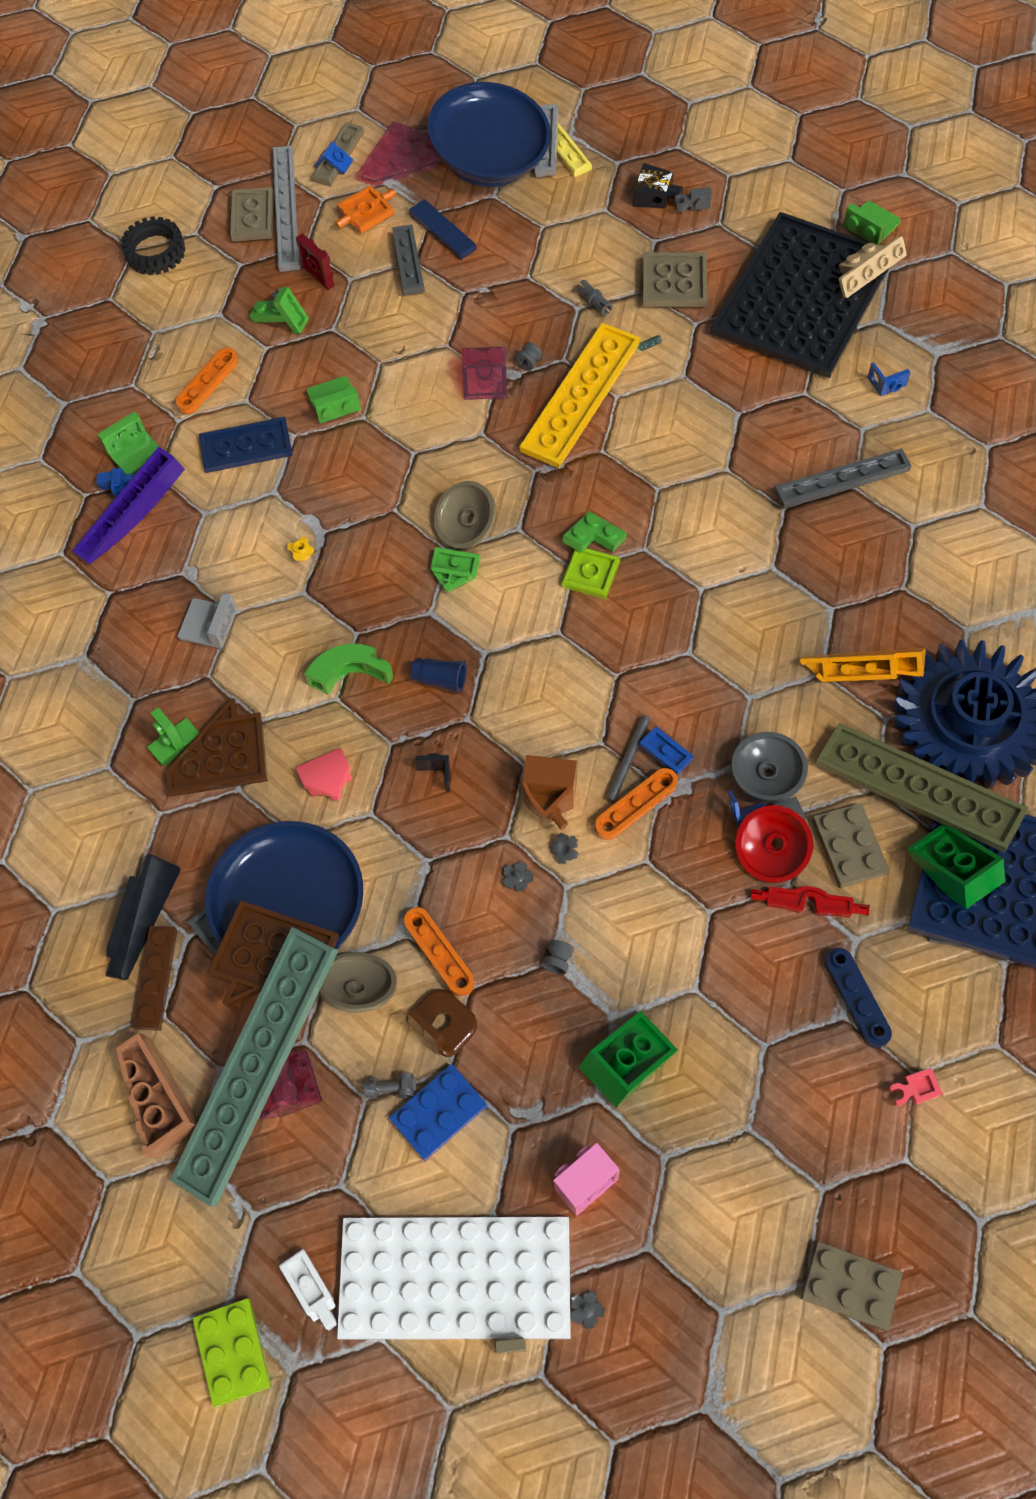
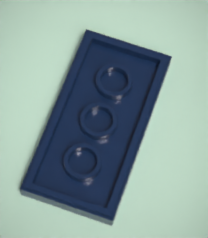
(245, 444)

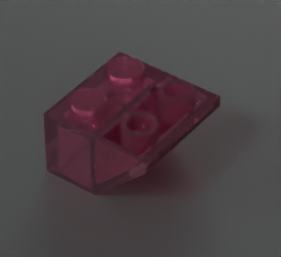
(294, 1088)

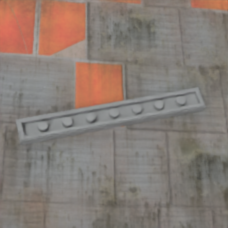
(285, 208)

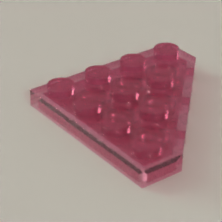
(398, 154)

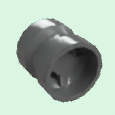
(557, 957)

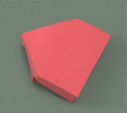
(326, 774)

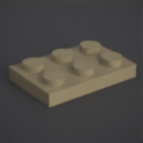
(252, 214)
(850, 845)
(852, 1286)

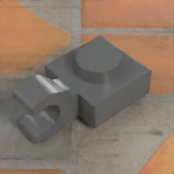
(695, 200)

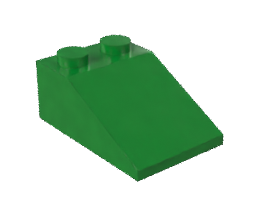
(958, 865)
(627, 1058)

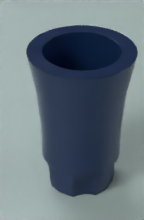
(440, 673)

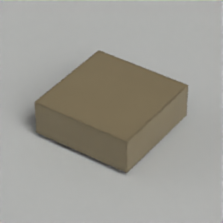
(511, 1345)

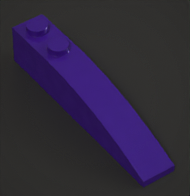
(130, 505)

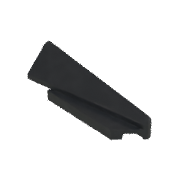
(137, 912)

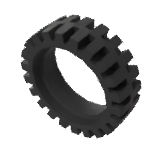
(149, 229)

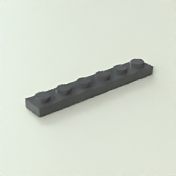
(842, 478)

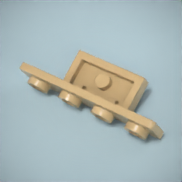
(868, 264)

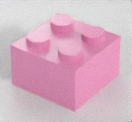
(585, 1178)

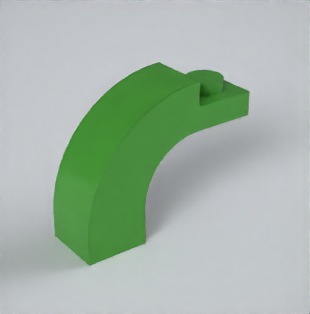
(343, 660)

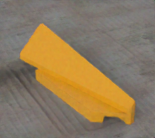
(866, 665)

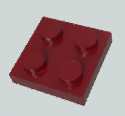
(315, 261)

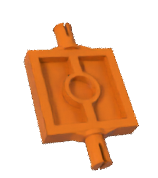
(365, 209)

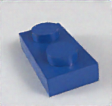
(666, 750)

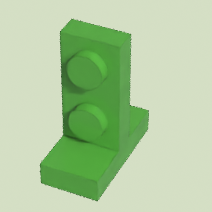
(281, 309)
(172, 738)

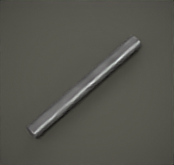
(628, 759)

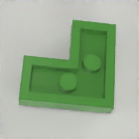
(591, 529)

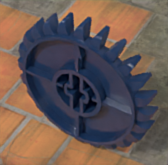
(952, 734)

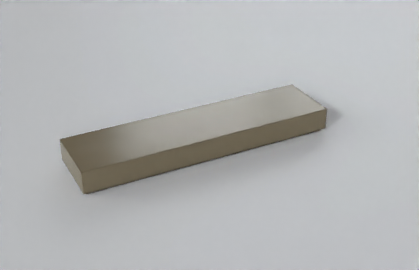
(347, 141)

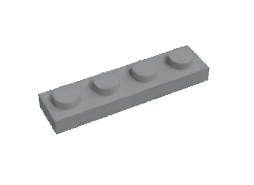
(547, 166)

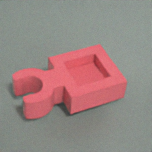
(919, 1086)

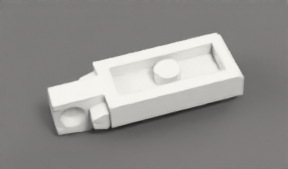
(309, 1288)

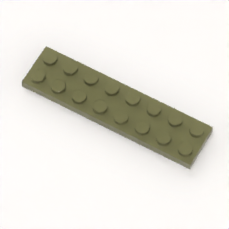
(922, 787)

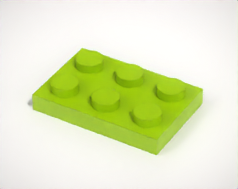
(231, 1352)

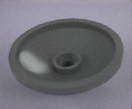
(772, 754)

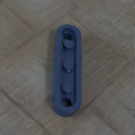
(858, 998)

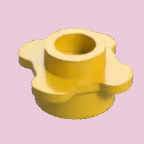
(302, 554)

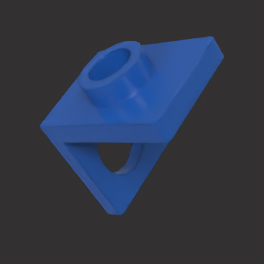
(336, 157)
(889, 384)
(740, 814)

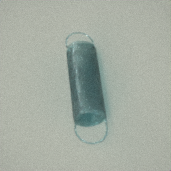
(650, 342)

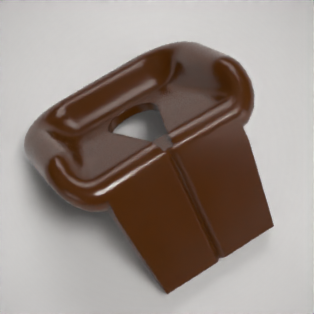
(452, 1038)

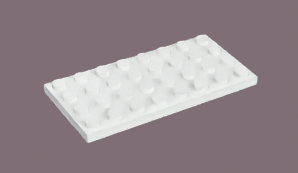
(454, 1278)

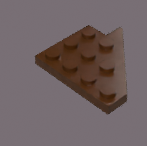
(222, 755)
(253, 947)

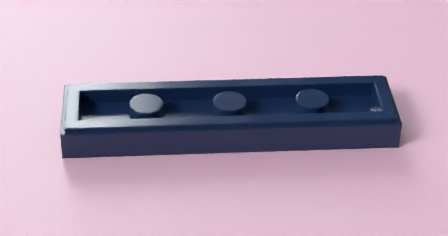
(442, 229)

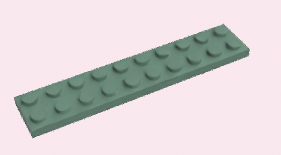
(253, 1066)

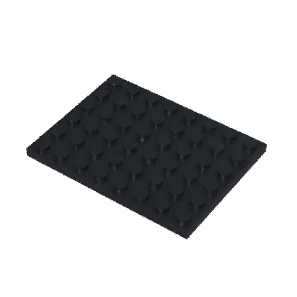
(793, 298)

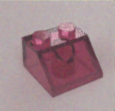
(484, 373)

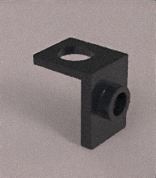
(435, 762)

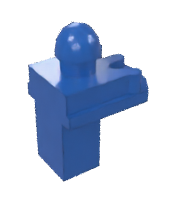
(114, 480)

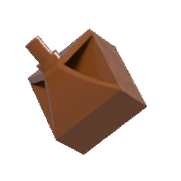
(549, 787)

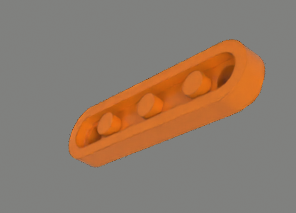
(206, 380)
(636, 803)
(439, 951)

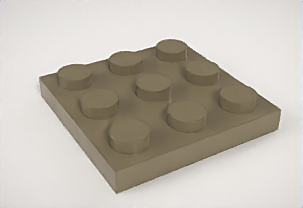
(675, 279)

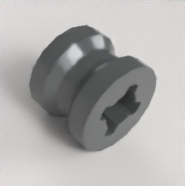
(528, 356)

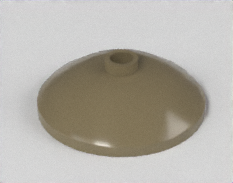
(455, 513)
(358, 983)

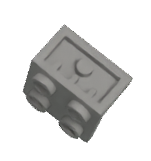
(208, 621)

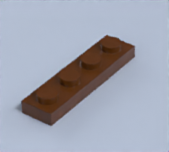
(155, 978)

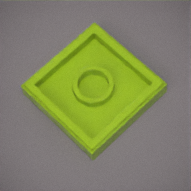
(591, 572)

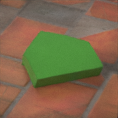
(454, 567)

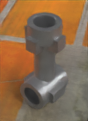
(404, 1086)

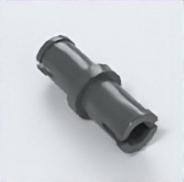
(594, 297)

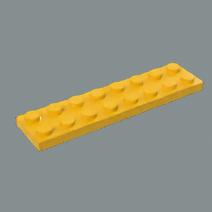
(579, 395)

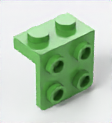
(870, 221)
(334, 399)
(128, 443)

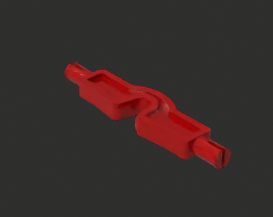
(824, 903)

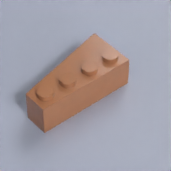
(156, 1099)

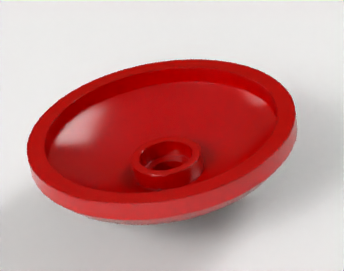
(756, 845)

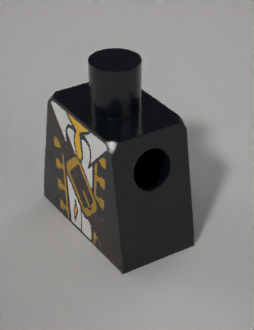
(654, 187)

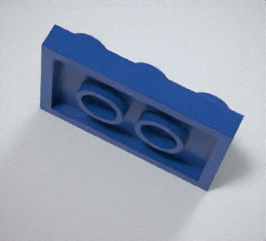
(438, 1112)

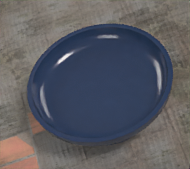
(488, 132)
(290, 871)

